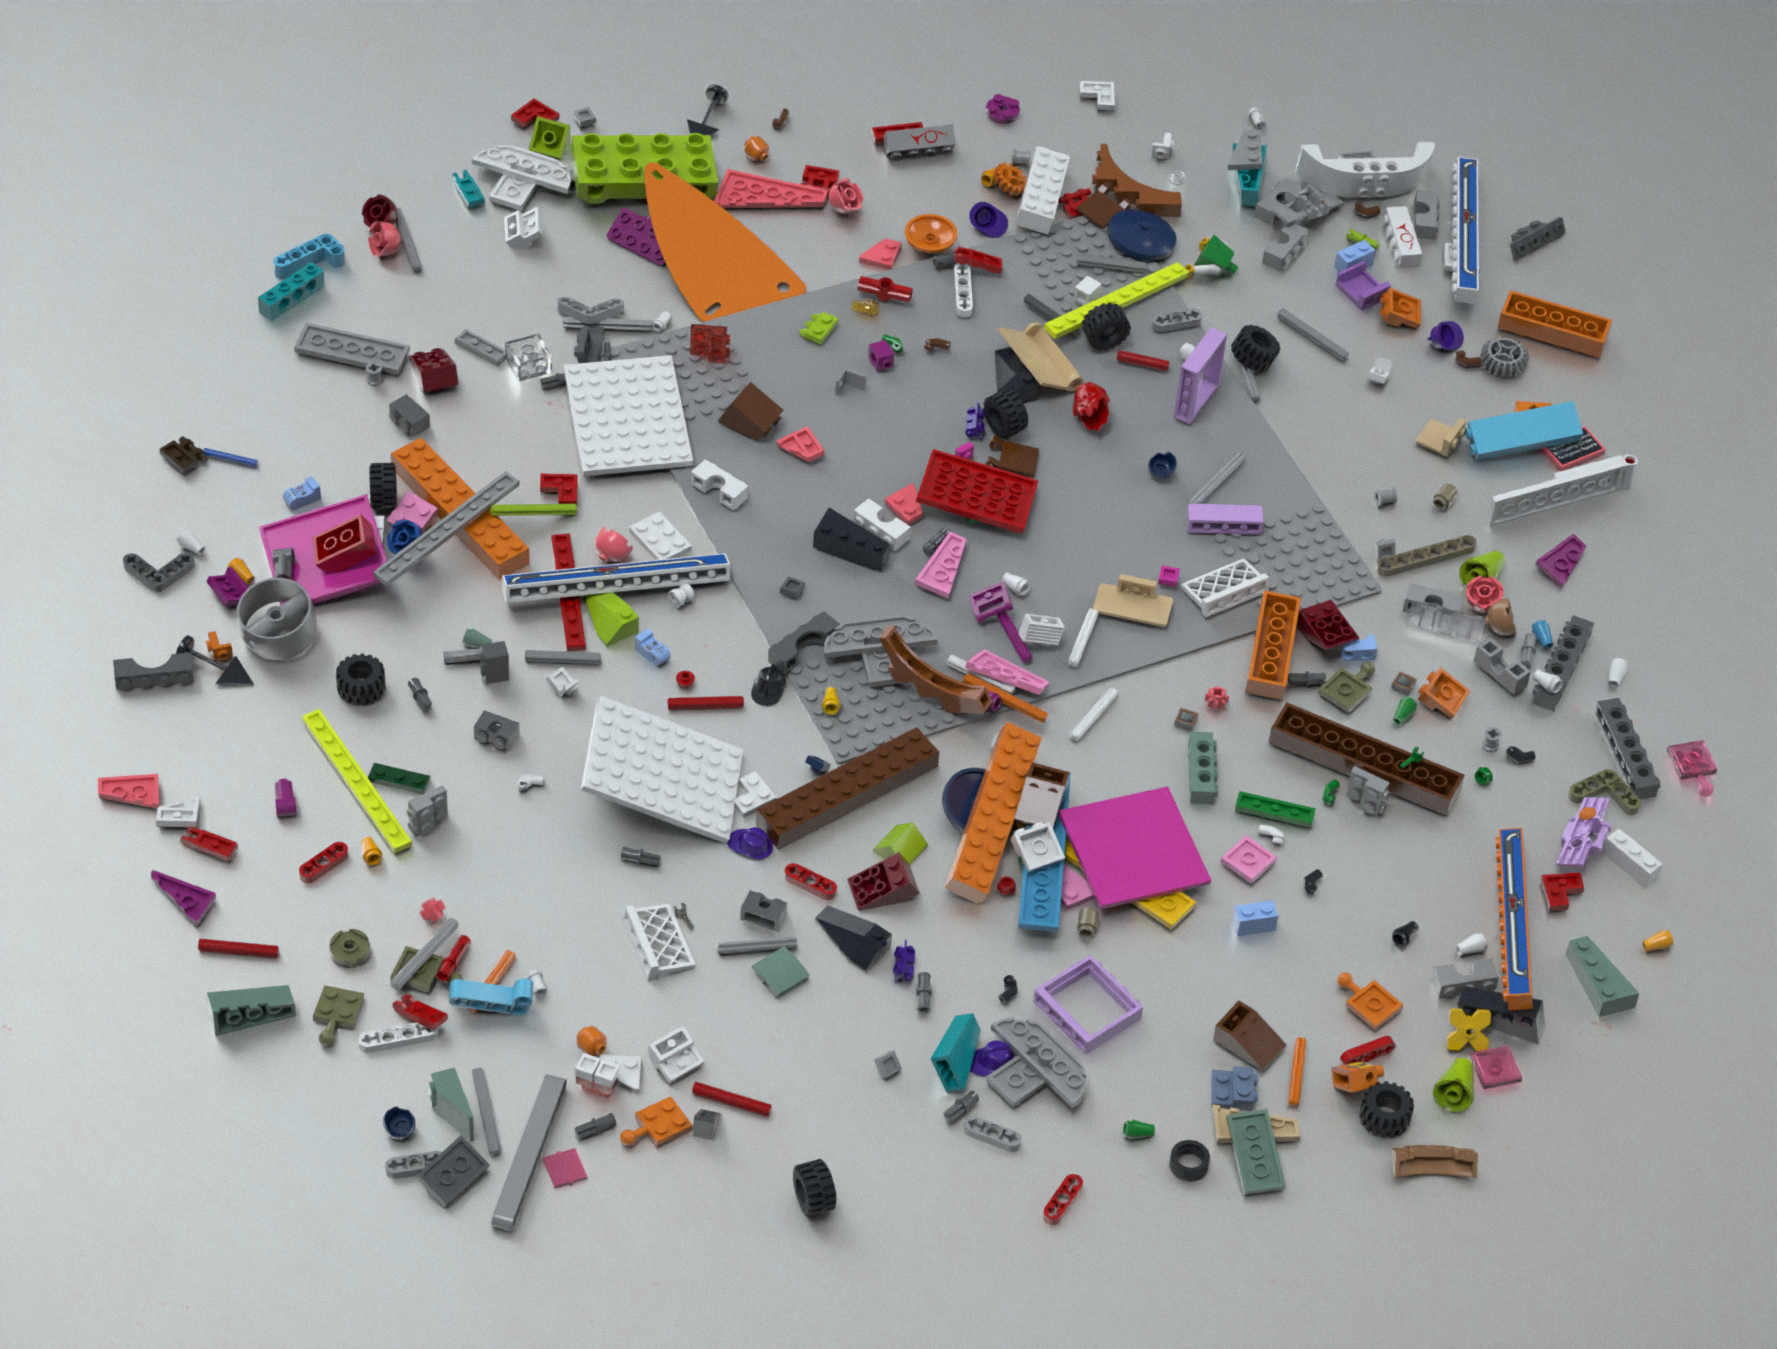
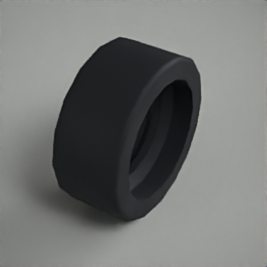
(1188, 1173)

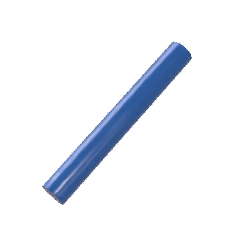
(230, 457)

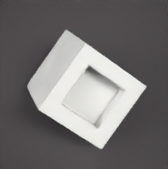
(1087, 291)

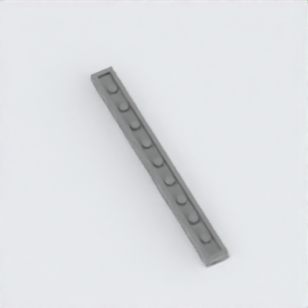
(446, 529)

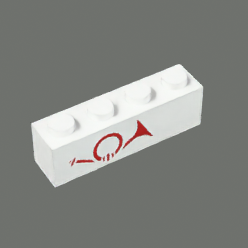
(1402, 237)

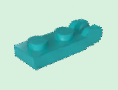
(468, 189)

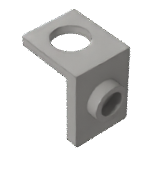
(852, 378)

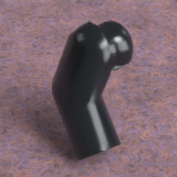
(1520, 756)
(1310, 881)
(1010, 989)

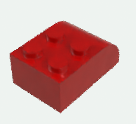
(344, 545)

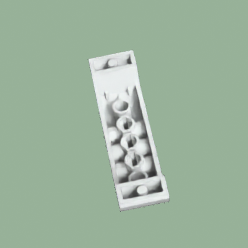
(1364, 175)

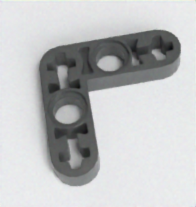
(158, 575)

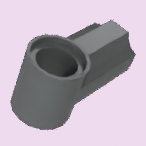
(283, 562)

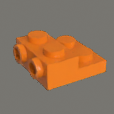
(1400, 308)
(1443, 692)

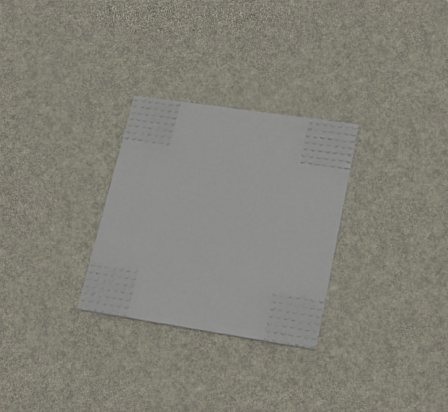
(1093, 500)

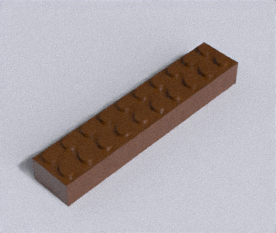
(1344, 748)
(847, 788)

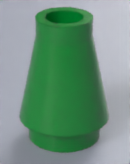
(1404, 710)
(1137, 1129)

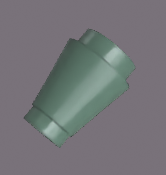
(475, 639)

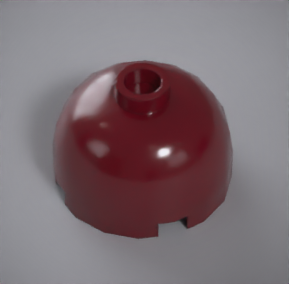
(379, 210)

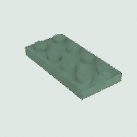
(1255, 1152)

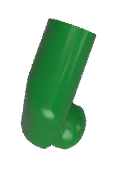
(1328, 790)

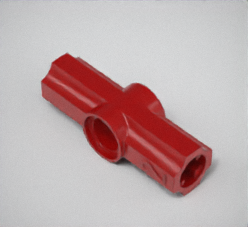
(885, 289)

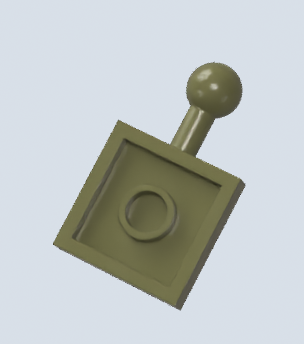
(1346, 689)
(426, 974)
(337, 1008)

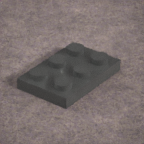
(452, 1171)

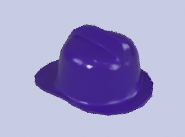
(988, 219)
(1447, 335)
(751, 842)
(990, 1058)

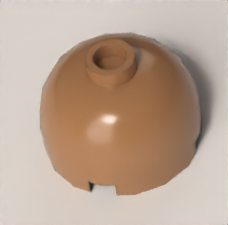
(1501, 618)

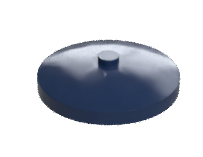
(1141, 234)
(960, 796)

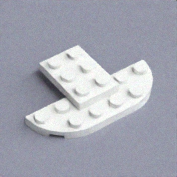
(521, 174)

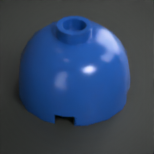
(402, 535)

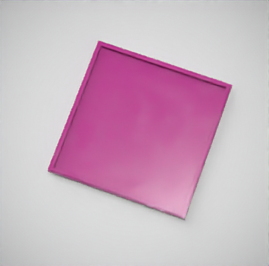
(297, 533)
(1134, 847)

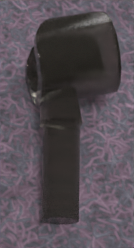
(682, 914)

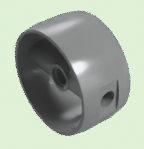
(261, 635)

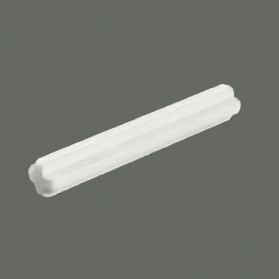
(1083, 637)
(960, 664)
(1093, 714)

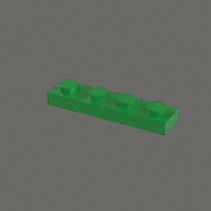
(1275, 809)

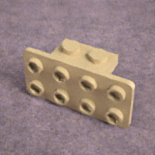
(1134, 601)

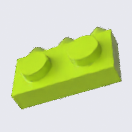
(819, 328)

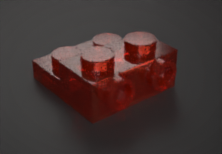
(710, 342)

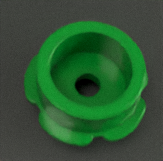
(1483, 776)

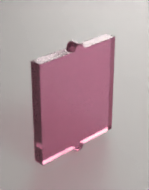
(564, 1168)

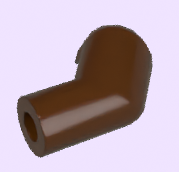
(779, 123)
(1367, 212)
(937, 342)
(1467, 362)

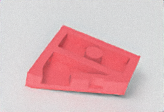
(882, 254)
(802, 444)
(904, 504)

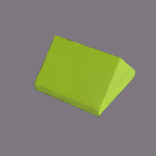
(550, 137)
(903, 839)

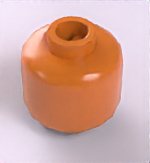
(756, 148)
(591, 1041)

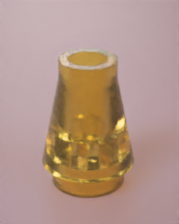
(866, 307)

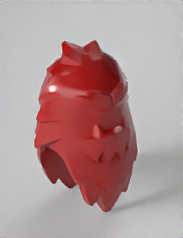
(1091, 405)

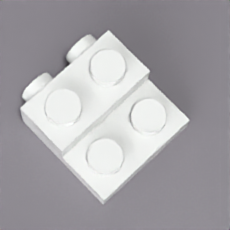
(1037, 846)

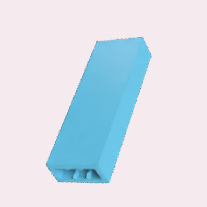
(1524, 431)

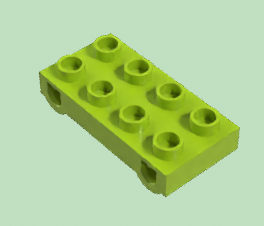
(616, 164)

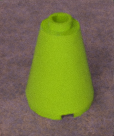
(1483, 565)
(1456, 1086)

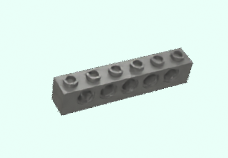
(1564, 659)
(1627, 748)

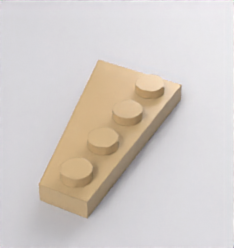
(1283, 1128)

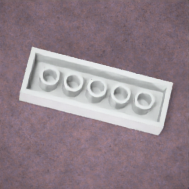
(1042, 190)

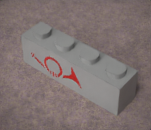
(919, 140)

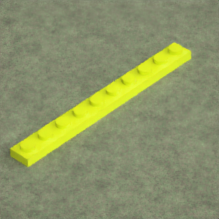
(1122, 297)
(357, 781)

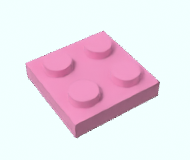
(415, 510)
(1248, 859)

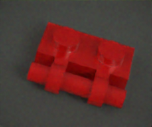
(820, 175)
(1070, 207)

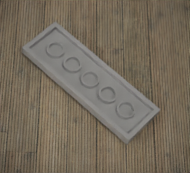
(351, 348)

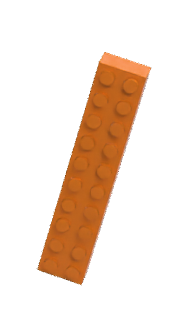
(440, 486)
(992, 813)

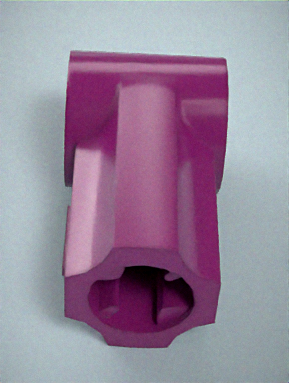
(284, 800)

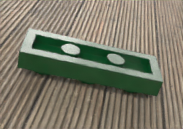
(399, 778)

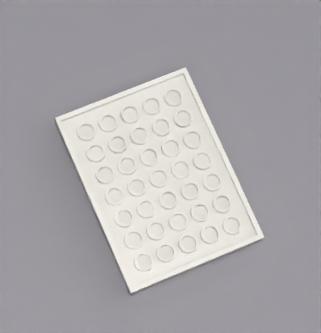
(627, 415)
(662, 769)

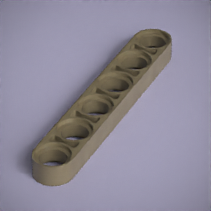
(1428, 558)

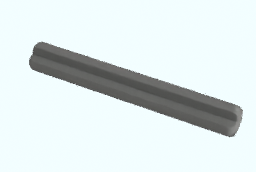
(1045, 311)

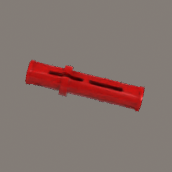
(450, 962)

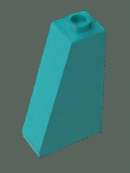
(956, 1051)

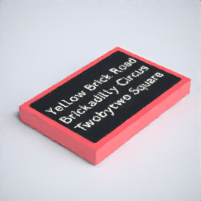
(1575, 453)

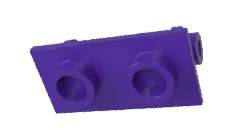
(975, 421)
(904, 956)

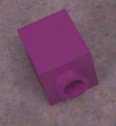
(881, 355)

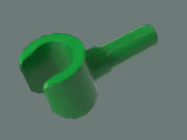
(1415, 757)

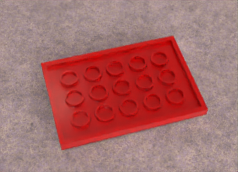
(977, 491)

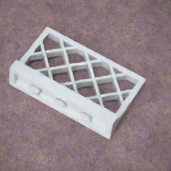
(1230, 595)
(642, 946)

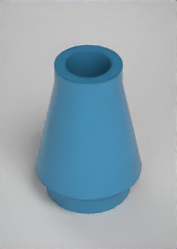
(1543, 633)

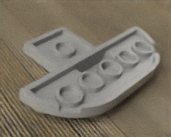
(863, 638)
(1039, 1062)

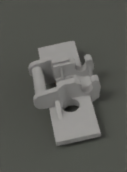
(1305, 209)

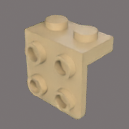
(1441, 437)

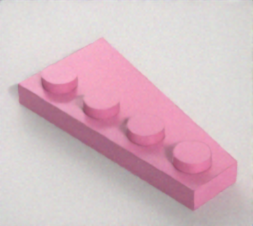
(942, 567)
(1005, 671)

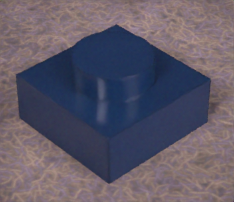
(817, 764)

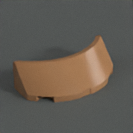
(1434, 1160)

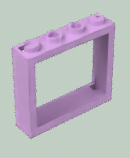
(1194, 393)
(1085, 1042)

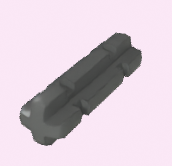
(936, 541)

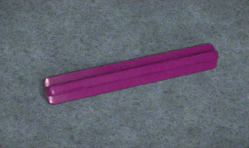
(1013, 635)

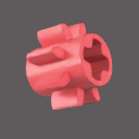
(1216, 698)
(432, 909)

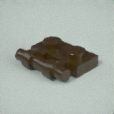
(178, 454)

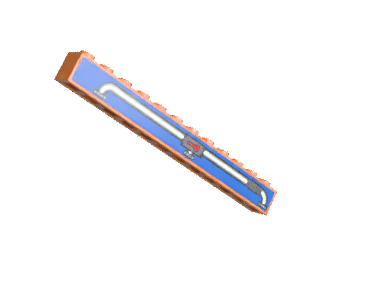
(1515, 919)

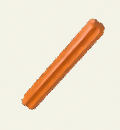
(498, 971)
(1297, 1072)

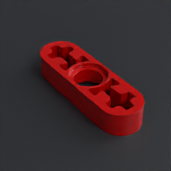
(326, 854)
(804, 874)
(1368, 1051)
(1063, 1190)

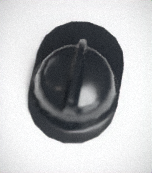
(768, 686)

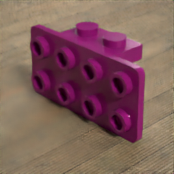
(636, 235)

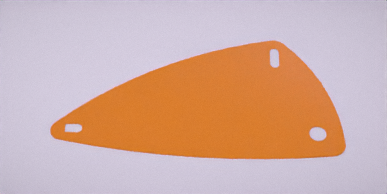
(712, 251)

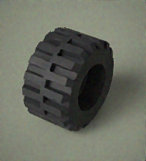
(1106, 326)
(1255, 348)
(1005, 413)
(383, 486)
(360, 668)
(1386, 1122)
(814, 1187)

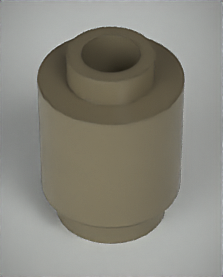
(1445, 496)
(1087, 922)

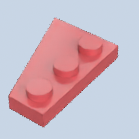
(133, 789)

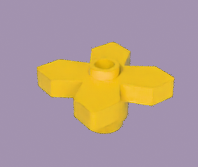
(1468, 1029)

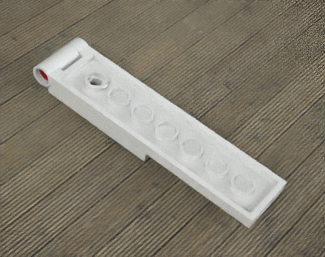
(1564, 489)

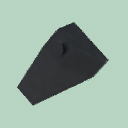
(1014, 375)
(858, 938)

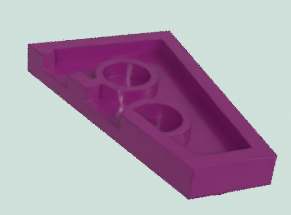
(1561, 560)

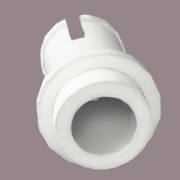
(1255, 115)
(660, 323)
(538, 985)

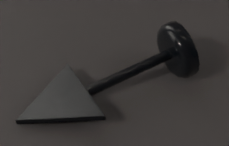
(716, 95)
(232, 675)

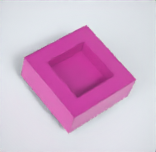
(965, 451)
(1169, 576)

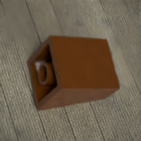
(752, 413)

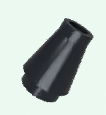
(1404, 934)

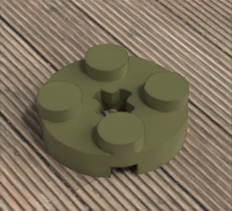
(352, 957)

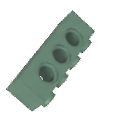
(1201, 768)

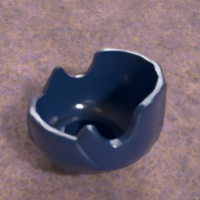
(1162, 465)
(399, 1123)

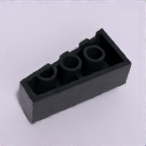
(850, 541)
(1524, 1024)

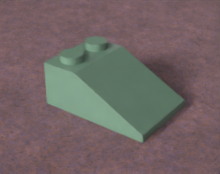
(451, 1102)

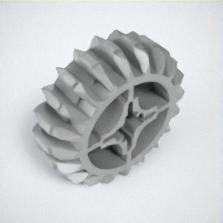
(1504, 357)

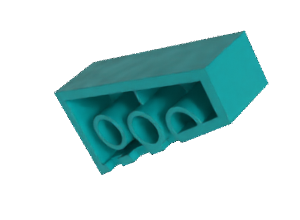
(1251, 181)

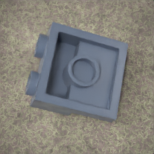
(1234, 1088)

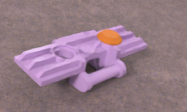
(1575, 837)

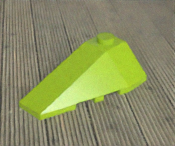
(611, 617)

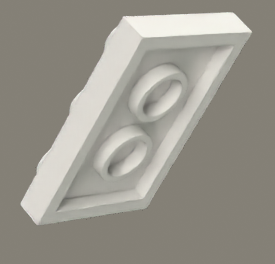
(660, 537)

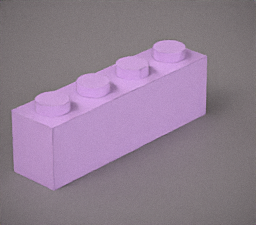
(1224, 519)

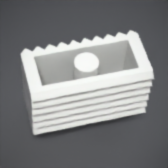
(1041, 630)

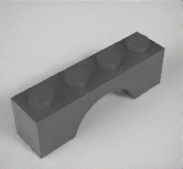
(785, 653)
(132, 675)

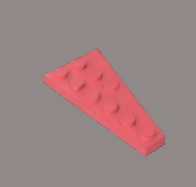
(756, 191)

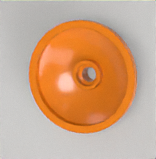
(930, 233)

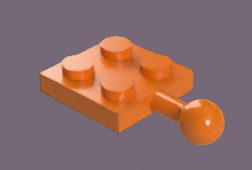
(1371, 1003)
(660, 1121)

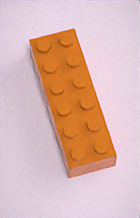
(1554, 323)
(1273, 645)

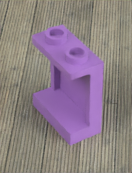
(1360, 286)

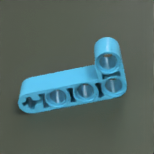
(315, 250)
(492, 997)

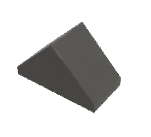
(706, 1124)

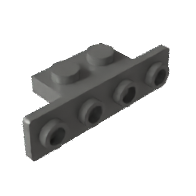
(1535, 236)
(588, 344)

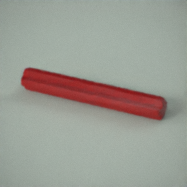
(705, 702)
(238, 947)
(731, 1098)

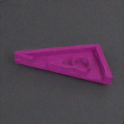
(189, 898)

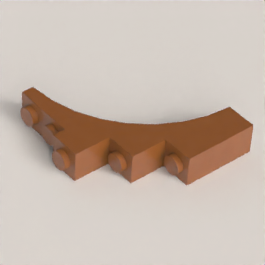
(1144, 197)
(930, 683)

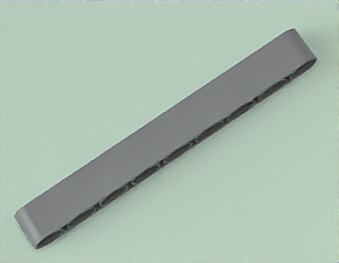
(528, 1153)

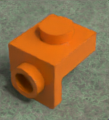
(218, 652)

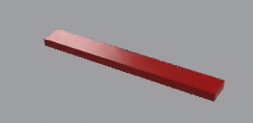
(569, 605)

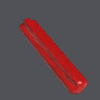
(1143, 360)

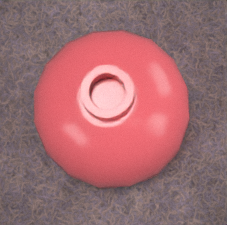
(845, 196)
(384, 239)
(611, 546)
(1483, 593)

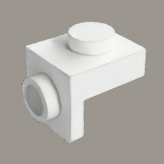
(1161, 151)
(1380, 371)
(562, 682)

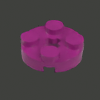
(1010, 106)

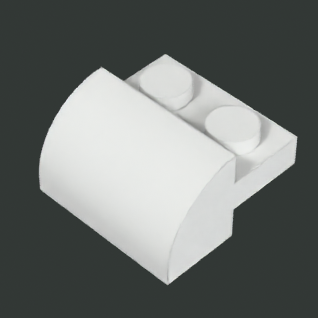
(523, 228)
(675, 1054)

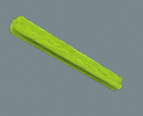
(533, 509)

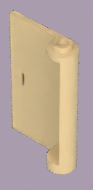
(1042, 357)

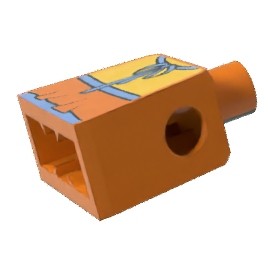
(1356, 1076)

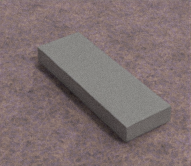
(481, 347)

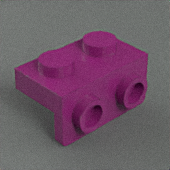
(228, 587)

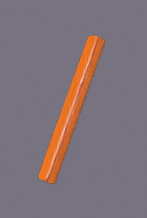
(1009, 699)

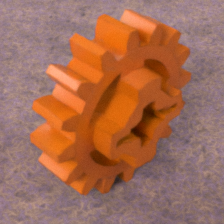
(1010, 178)

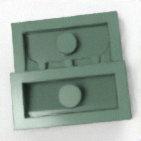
(780, 971)

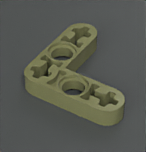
(1609, 786)

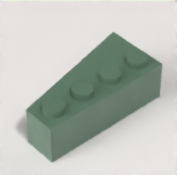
(1600, 979)
(249, 1008)

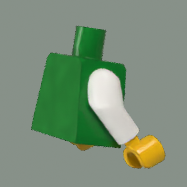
(1213, 259)

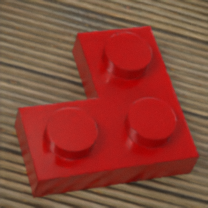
(531, 110)
(564, 484)
(1558, 886)

